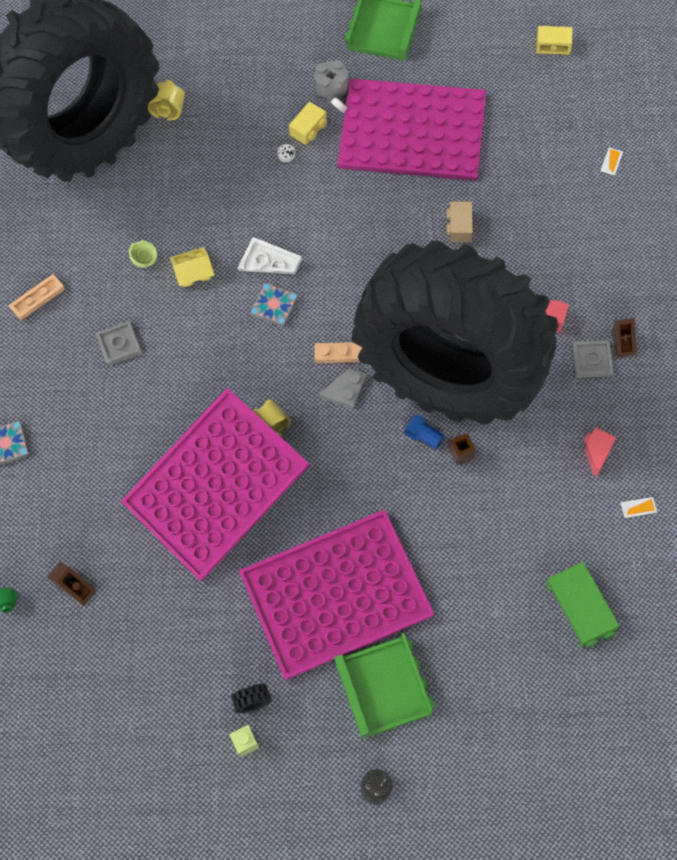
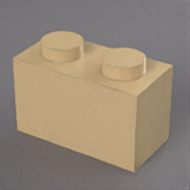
(460, 224)

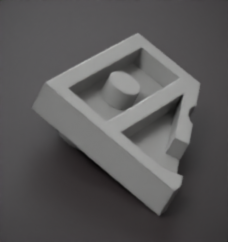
(345, 388)

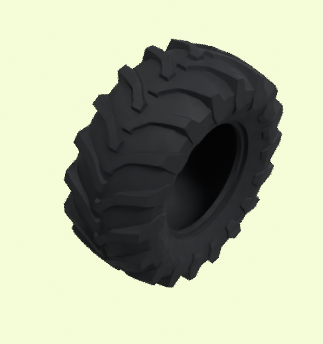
(111, 103)
(470, 297)

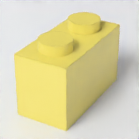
(554, 40)
(308, 123)

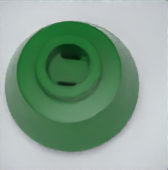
(8, 599)

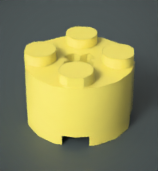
(168, 101)
(273, 416)

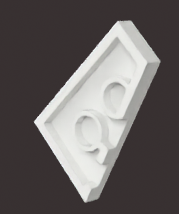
(268, 259)

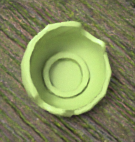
(142, 254)

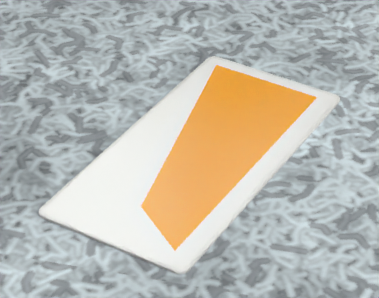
(611, 161)
(638, 507)

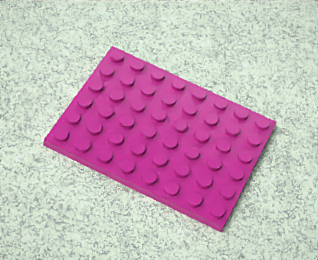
(412, 129)
(215, 484)
(335, 594)

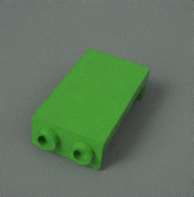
(583, 605)

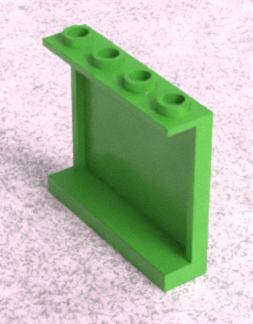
(383, 27)
(384, 687)

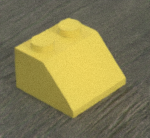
(192, 267)

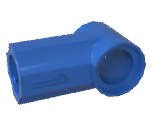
(419, 429)

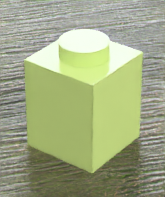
(244, 741)

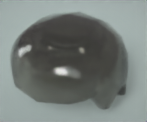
(376, 786)

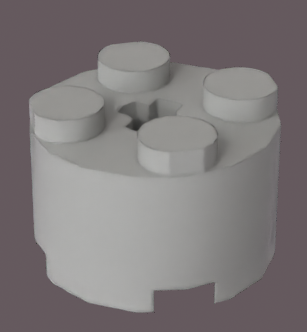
(331, 80)

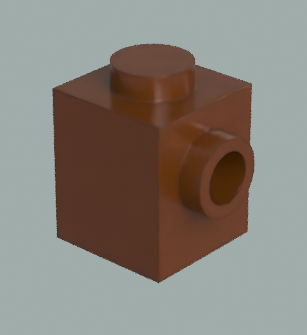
(462, 449)

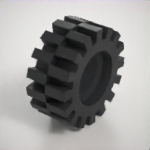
(251, 698)

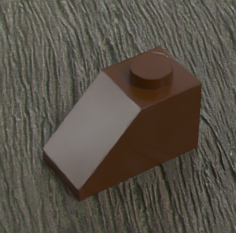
(71, 583)

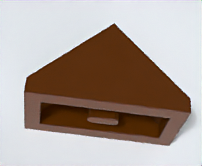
(624, 337)

